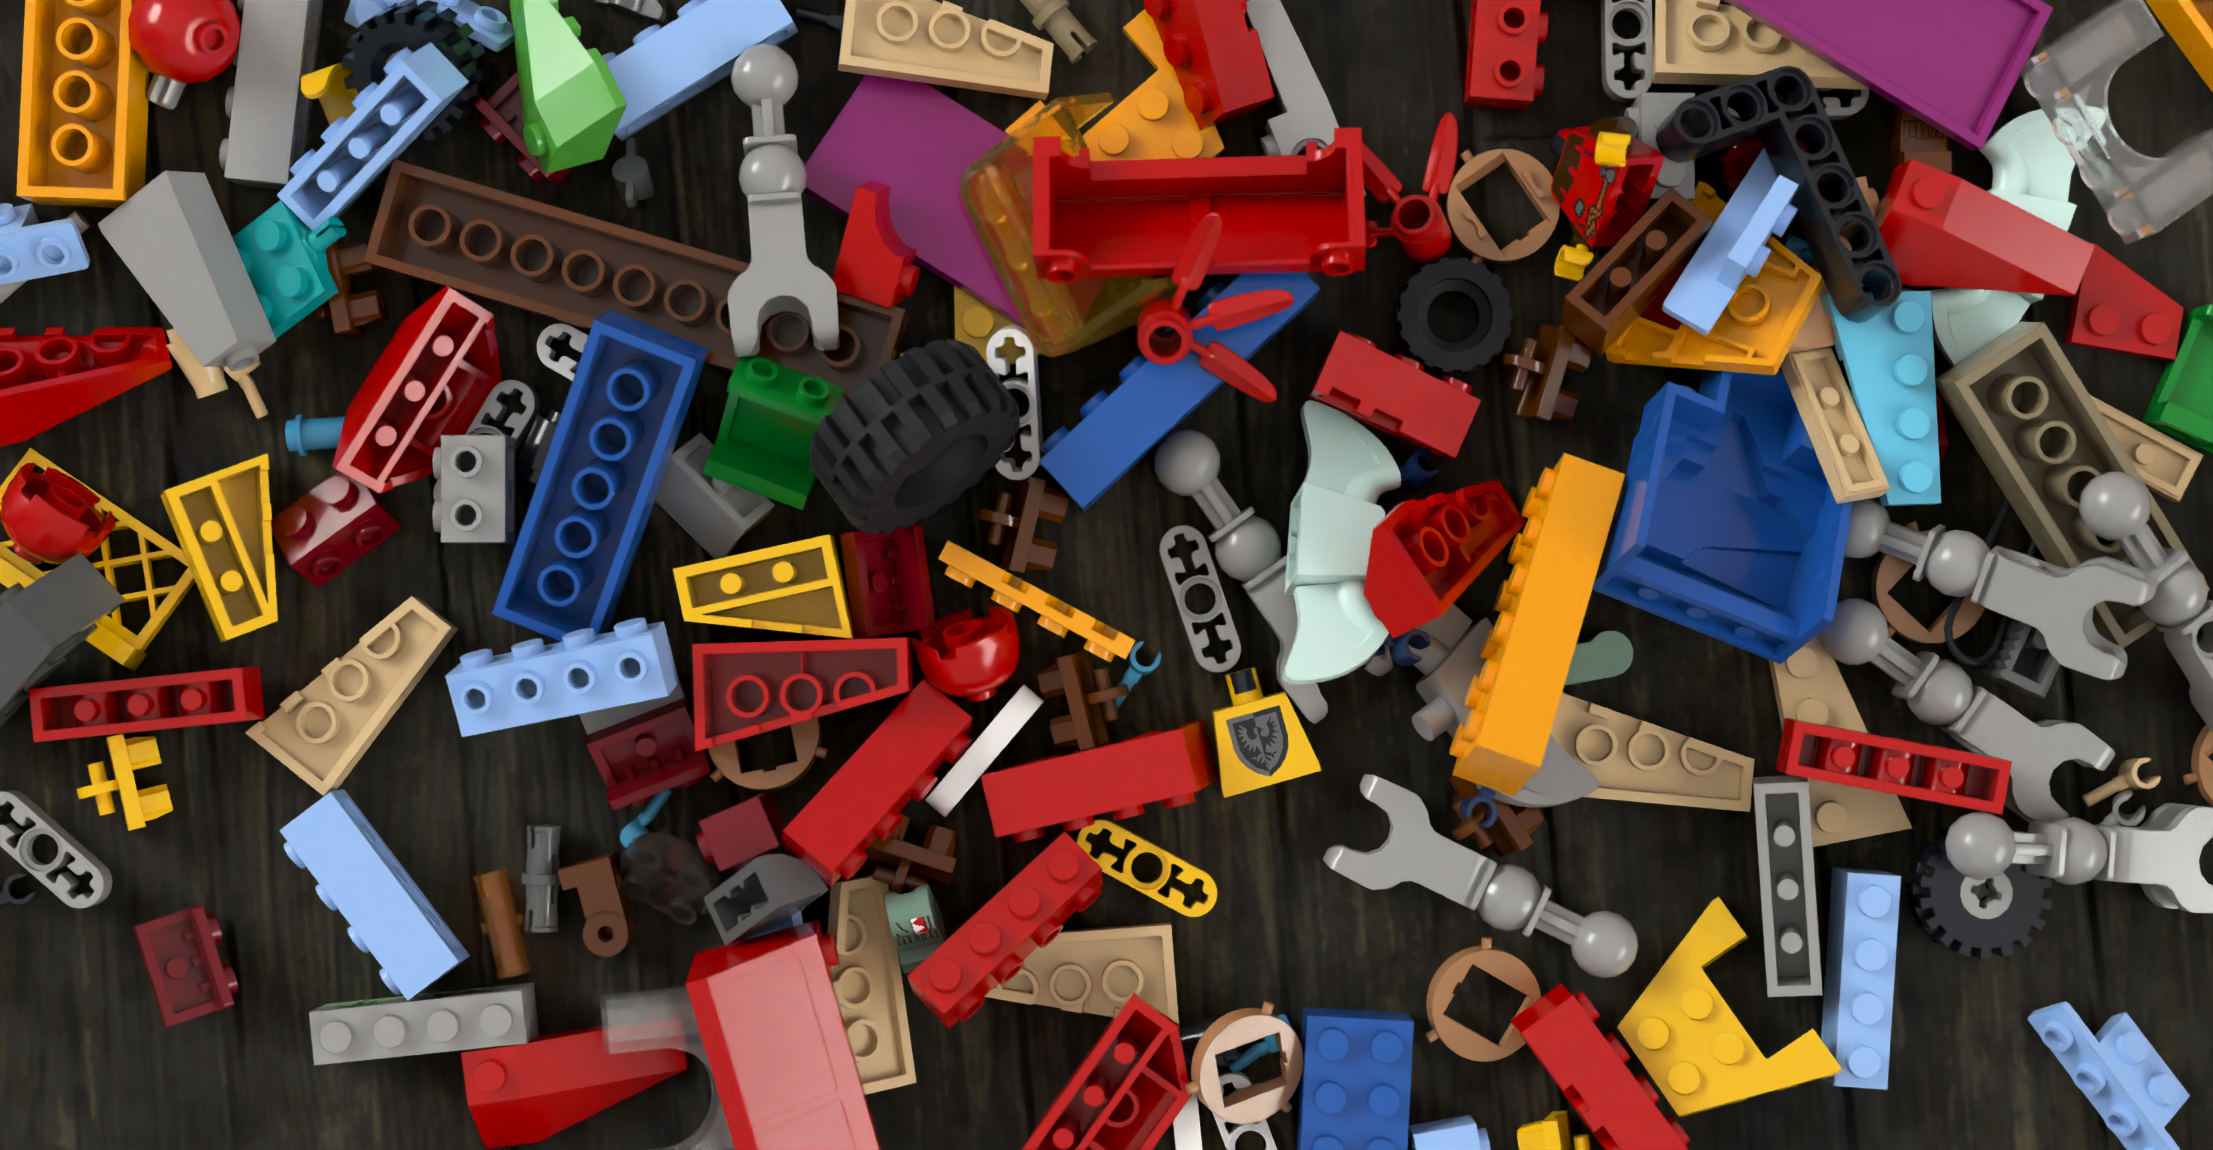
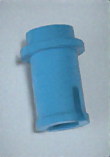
(312, 434)

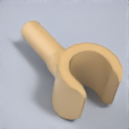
(250, 389)
(2126, 779)

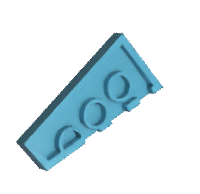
(1895, 392)

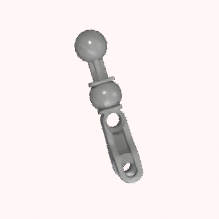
(773, 182)
(2118, 509)
(1245, 550)
(2012, 584)
(1978, 720)
(2156, 854)
(1503, 894)

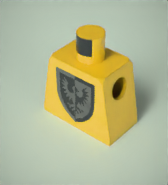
(1258, 738)

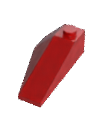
(1969, 239)
(63, 375)
(1434, 550)
(554, 1082)

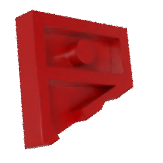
(2122, 312)

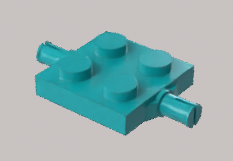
(288, 264)

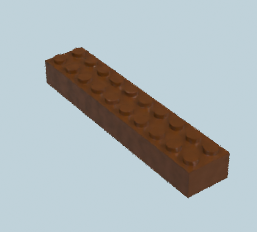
(583, 266)

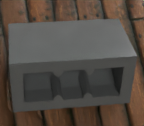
(762, 896)

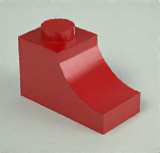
(872, 256)

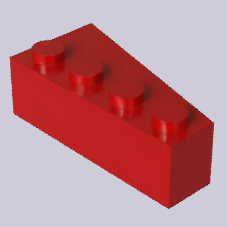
(1213, 57)
(781, 683)
(1100, 781)
(1594, 1075)

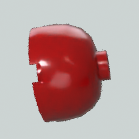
(185, 37)
(52, 516)
(969, 654)

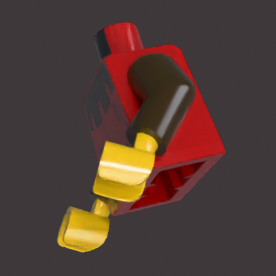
(1601, 187)

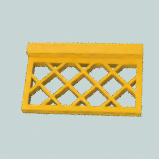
(110, 635)

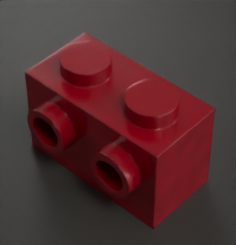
(741, 832)

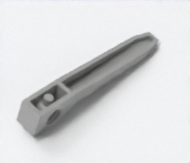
(1296, 88)

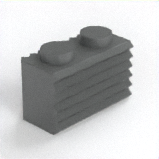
(2023, 661)

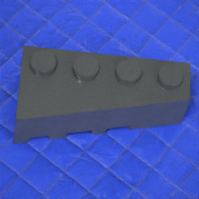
(46, 624)

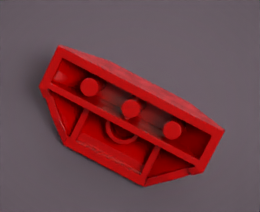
(419, 389)
(1122, 1089)

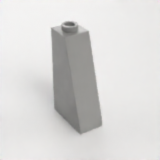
(191, 268)

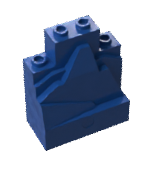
(1728, 517)

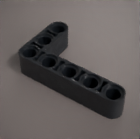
(1821, 167)

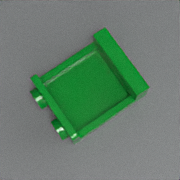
(2185, 392)
(770, 430)

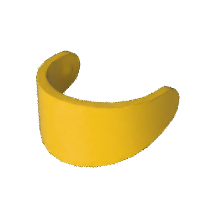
(331, 91)

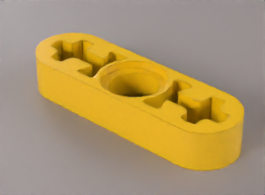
(1187, 874)

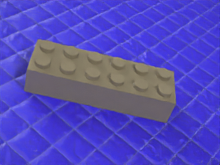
(2043, 449)

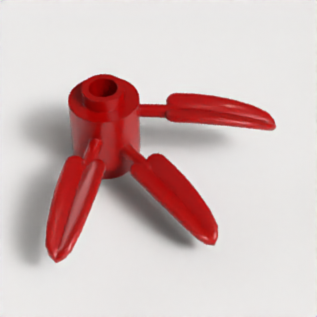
(1416, 218)
(1174, 345)

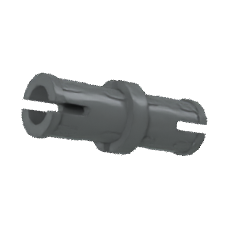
(542, 878)

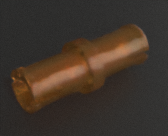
(502, 923)

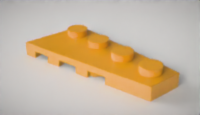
(1015, 592)

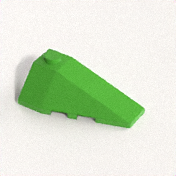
(564, 89)

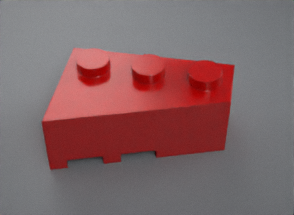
(1394, 395)

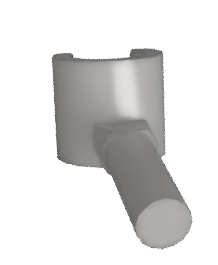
(2117, 818)

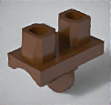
(348, 308)
(1541, 371)
(1031, 502)
(1088, 697)
(1507, 833)
(930, 861)

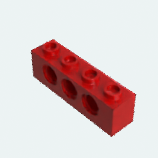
(146, 704)
(1893, 766)

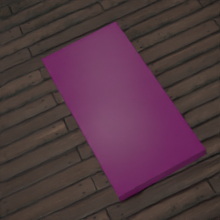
(1930, 57)
(919, 147)

